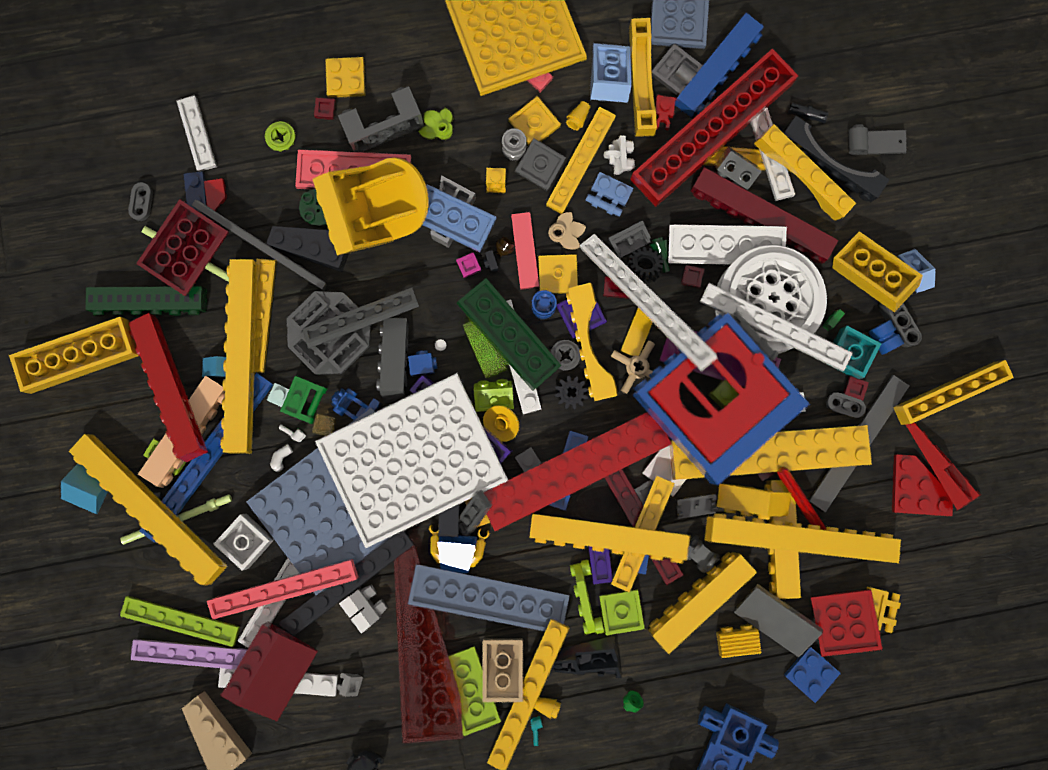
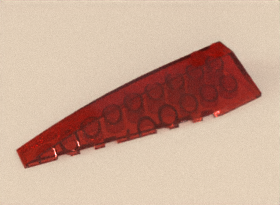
(427, 681)

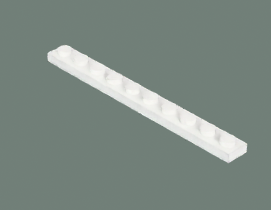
(649, 303)

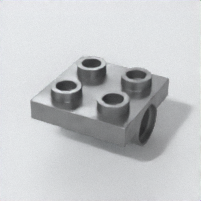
(676, 69)

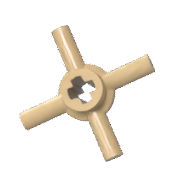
(631, 368)

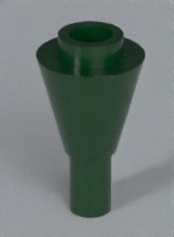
(662, 248)

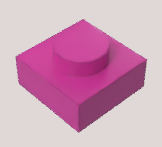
(468, 265)

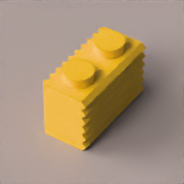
(738, 641)

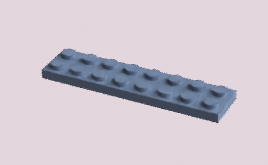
(486, 598)

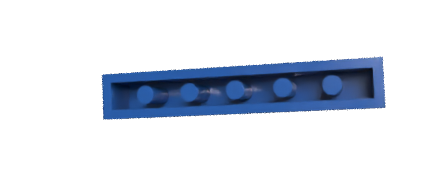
(719, 64)

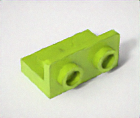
(492, 394)

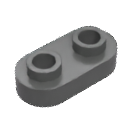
(140, 202)
(844, 405)

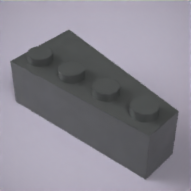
(393, 359)

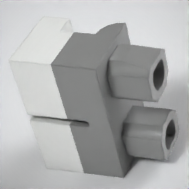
(369, 614)

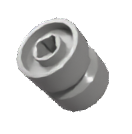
(514, 144)

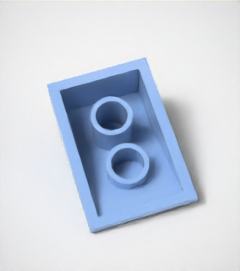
(611, 73)

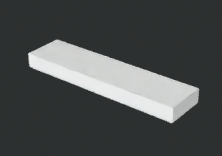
(196, 133)

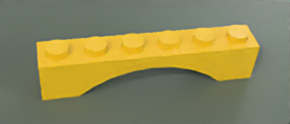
(641, 77)
(826, 191)
(583, 303)

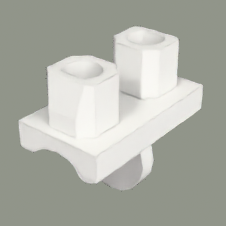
(618, 156)

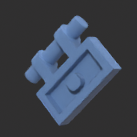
(611, 189)

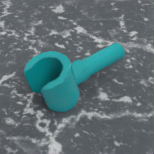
(536, 723)

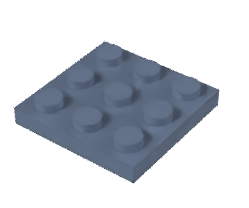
(679, 23)

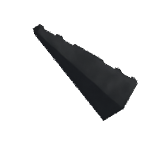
(593, 656)

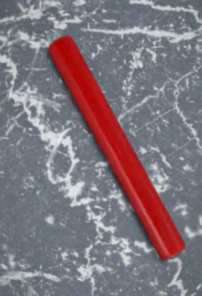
(800, 498)

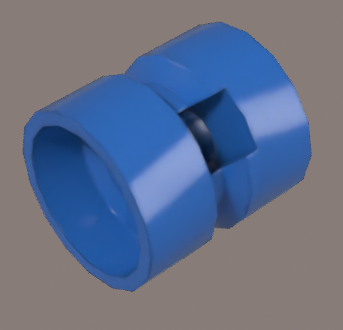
(544, 304)
(885, 335)

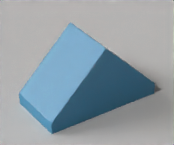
(213, 367)

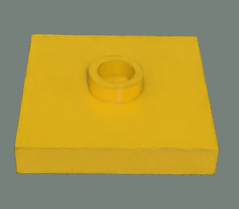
(557, 273)

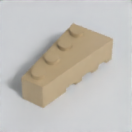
(214, 735)

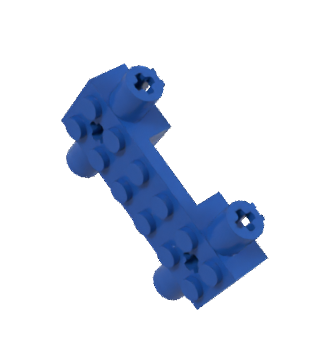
(730, 750)

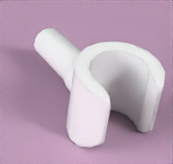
(298, 435)

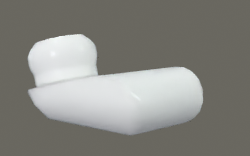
(277, 458)

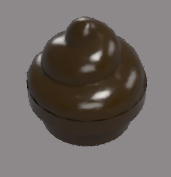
(504, 246)

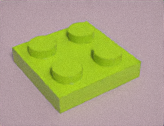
(621, 612)

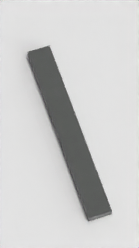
(260, 245)
(875, 419)

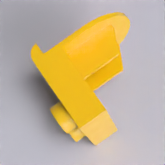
(372, 204)

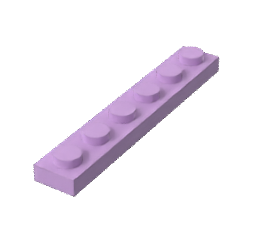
(186, 654)

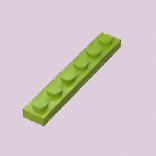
(180, 621)

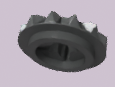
(565, 345)

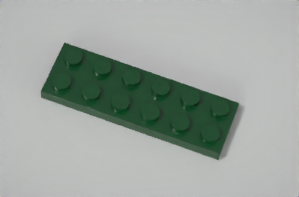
(509, 334)

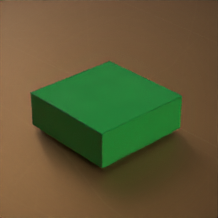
(833, 319)

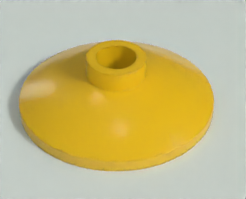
(493, 422)

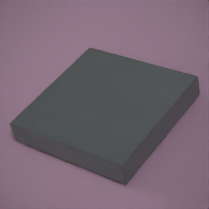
(540, 164)

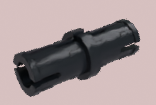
(808, 112)

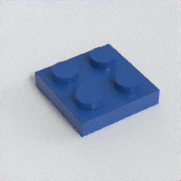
(812, 674)

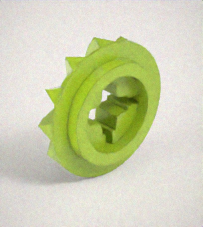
(283, 128)

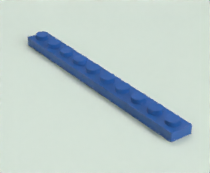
(201, 466)

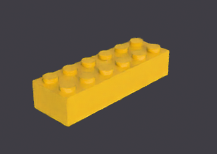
(73, 355)
(701, 601)

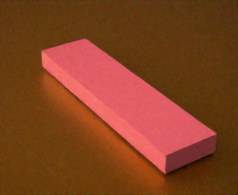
(525, 250)

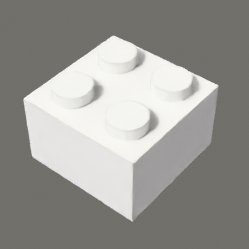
(244, 541)

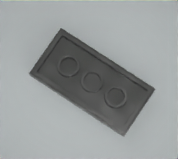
(778, 620)

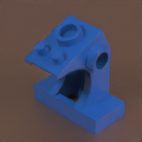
(343, 398)

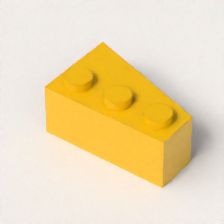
(753, 501)

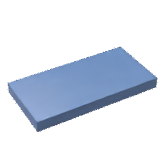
(457, 219)

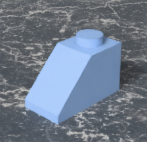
(921, 265)

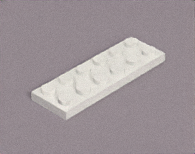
(719, 243)

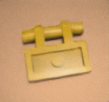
(881, 600)

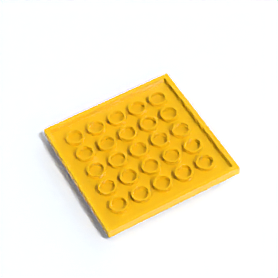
(514, 39)

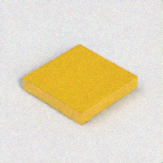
(535, 121)

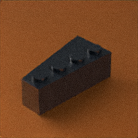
(308, 245)

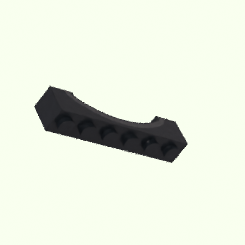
(866, 184)

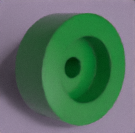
(632, 701)

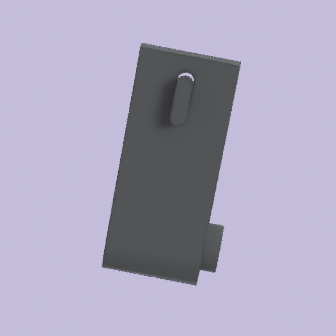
(876, 142)

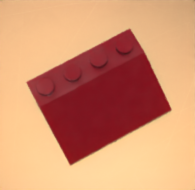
(182, 247)
(269, 672)

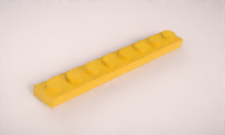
(532, 687)

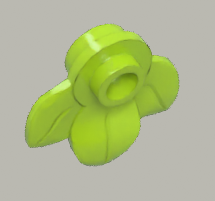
(435, 123)

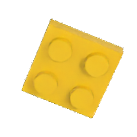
(345, 77)

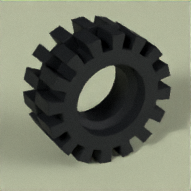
(647, 257)

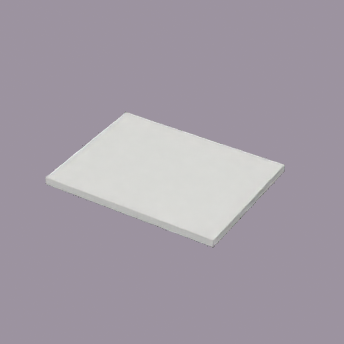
(411, 460)

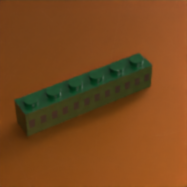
(144, 300)

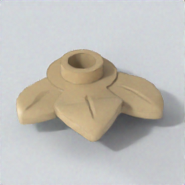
(569, 231)

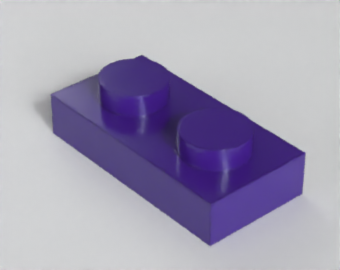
(600, 566)

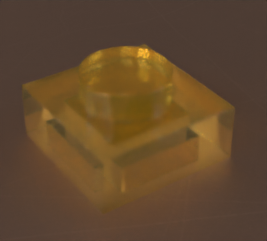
(323, 425)

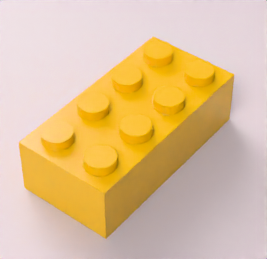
(877, 271)

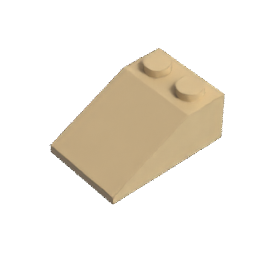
(503, 670)

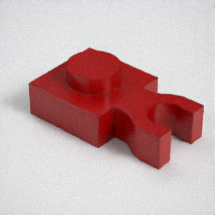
(664, 109)

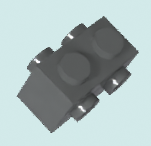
(737, 168)

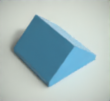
(82, 490)

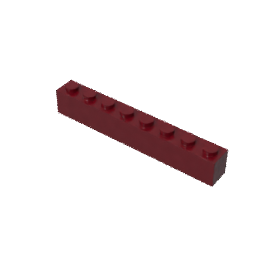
(759, 212)

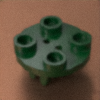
(308, 209)

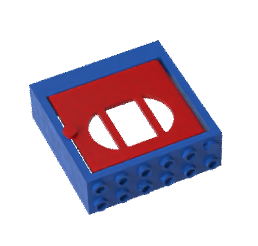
(714, 435)

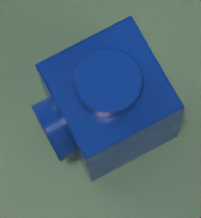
(422, 364)

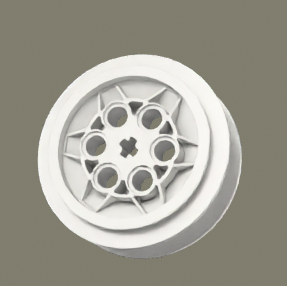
(785, 267)

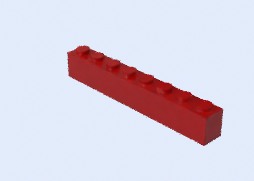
(167, 388)

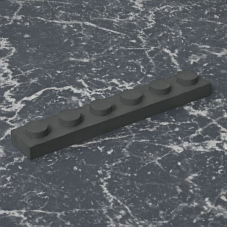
(360, 317)

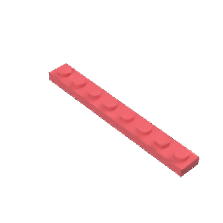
(282, 589)

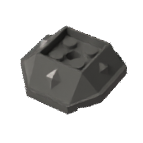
(333, 355)

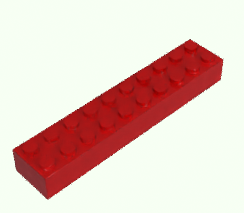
(714, 127)
(575, 470)

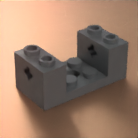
(392, 128)

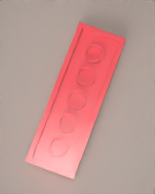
(316, 163)

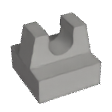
(350, 685)

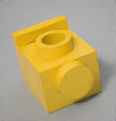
(496, 180)

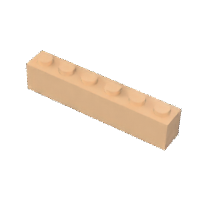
(204, 406)

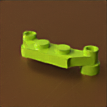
(591, 624)

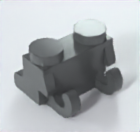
(702, 555)

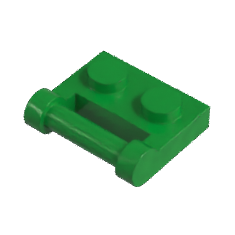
(297, 396)

